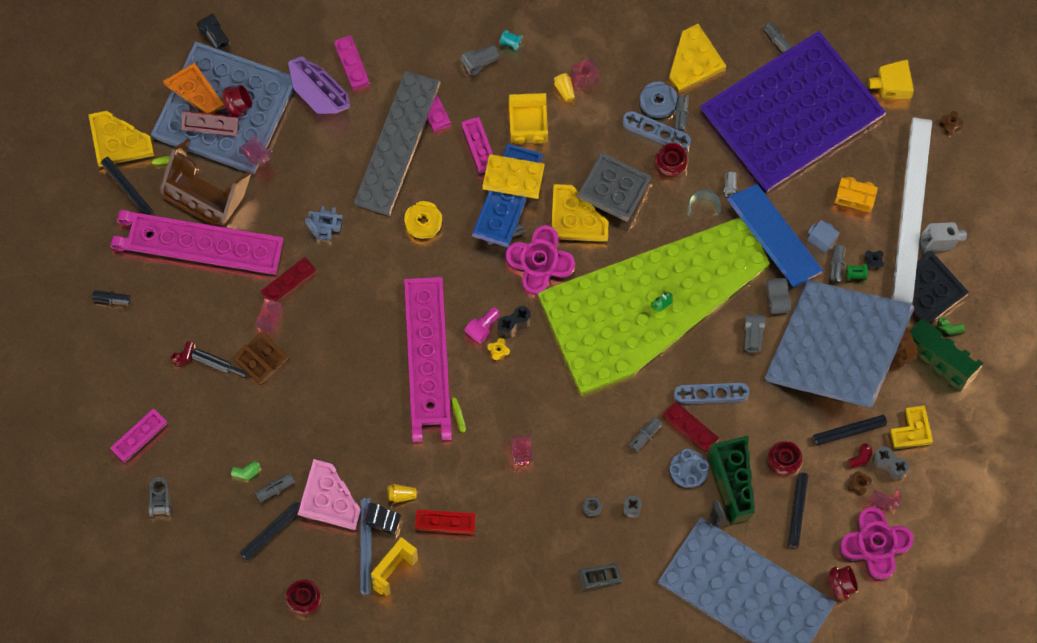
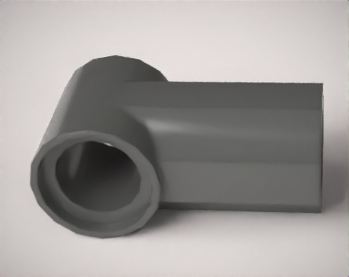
(475, 61)
(754, 330)

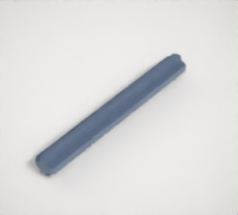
(366, 551)

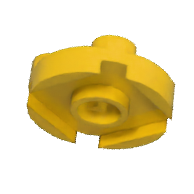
(421, 230)

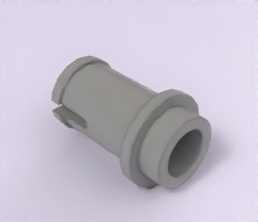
(730, 184)

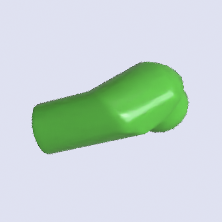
(949, 329)
(248, 472)

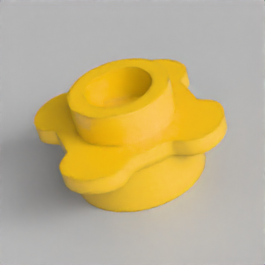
(499, 344)

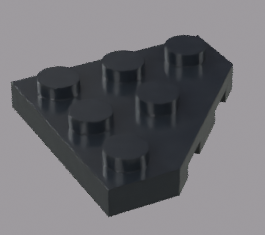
(935, 289)

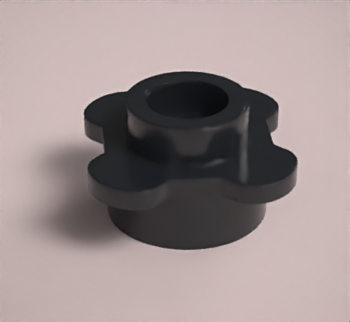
(878, 263)

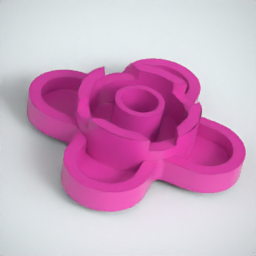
(544, 246)
(875, 529)

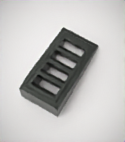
(719, 515)
(585, 586)

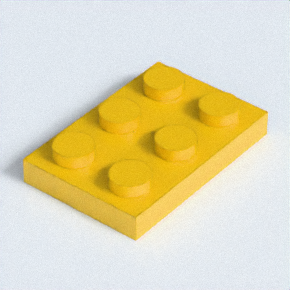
(513, 176)

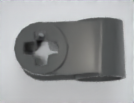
(159, 501)

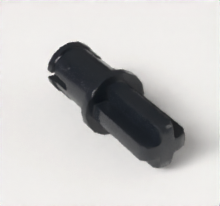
(111, 298)

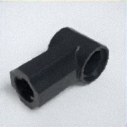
(212, 30)

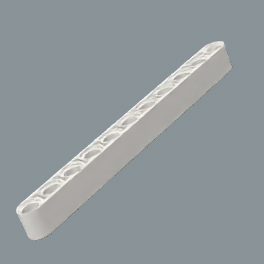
(912, 210)

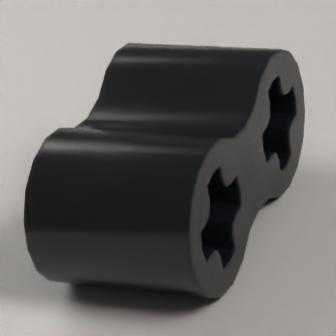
(514, 322)
(382, 519)

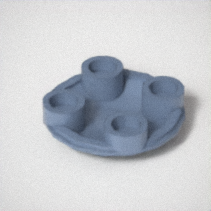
(689, 468)

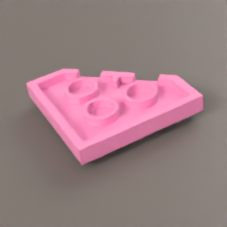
(328, 497)

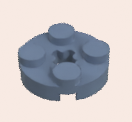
(655, 109)

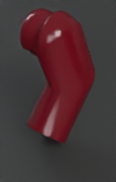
(185, 356)
(863, 458)

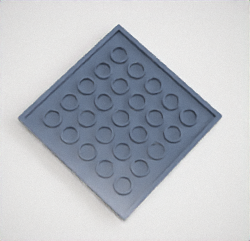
(269, 95)
(839, 343)

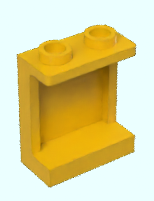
(528, 118)
(400, 551)

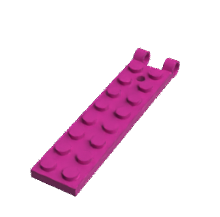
(199, 242)
(427, 355)

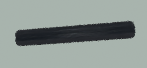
(126, 186)
(850, 429)
(798, 510)
(270, 531)

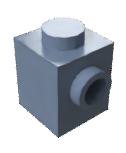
(823, 235)

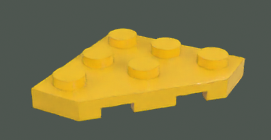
(694, 60)
(118, 139)
(576, 218)

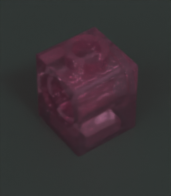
(587, 67)

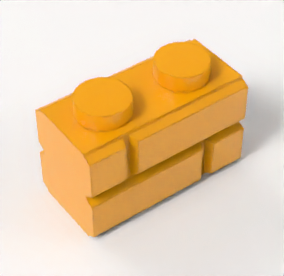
(856, 194)

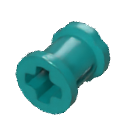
(511, 39)

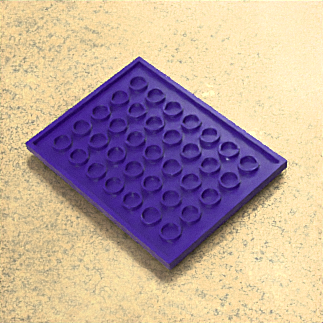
(792, 111)

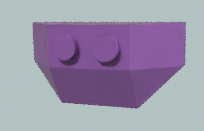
(317, 87)

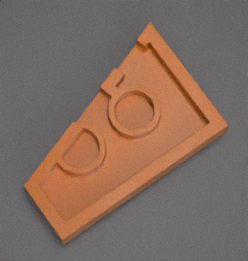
(195, 89)

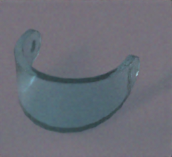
(705, 194)

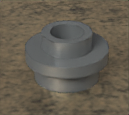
(595, 501)

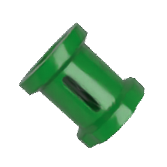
(856, 272)

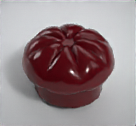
(237, 100)
(671, 159)
(785, 457)
(843, 582)
(303, 597)

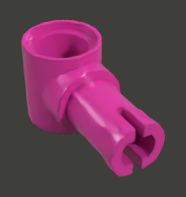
(480, 328)

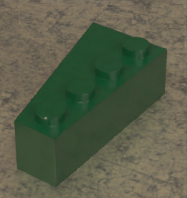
(945, 355)
(733, 474)

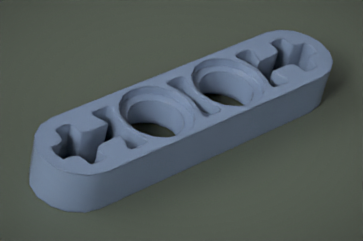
(657, 129)
(711, 393)

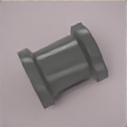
(632, 500)

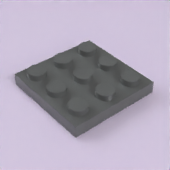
(614, 187)

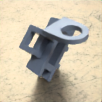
(324, 226)

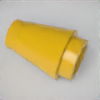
(564, 86)
(400, 493)

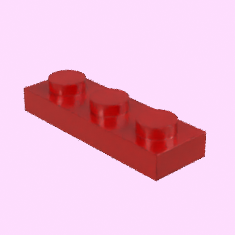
(445, 521)

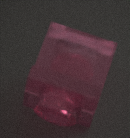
(255, 151)
(269, 315)
(521, 449)
(885, 502)

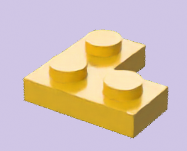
(917, 432)

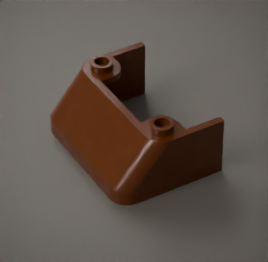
(196, 195)

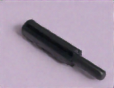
(216, 362)

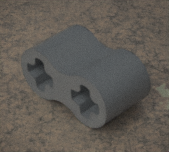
(778, 295)
(891, 463)

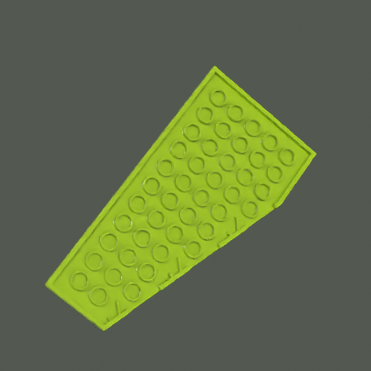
(608, 316)

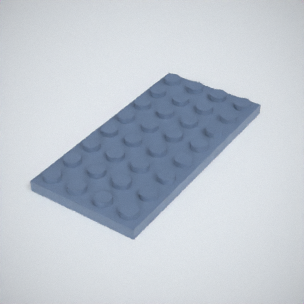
(744, 589)

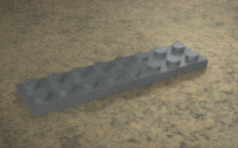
(397, 143)

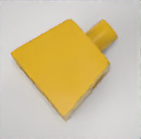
(893, 81)

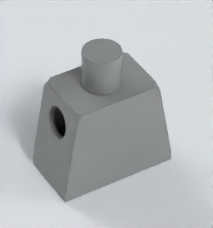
(940, 237)

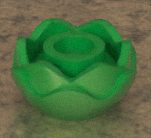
(662, 302)

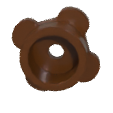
(950, 126)
(858, 476)

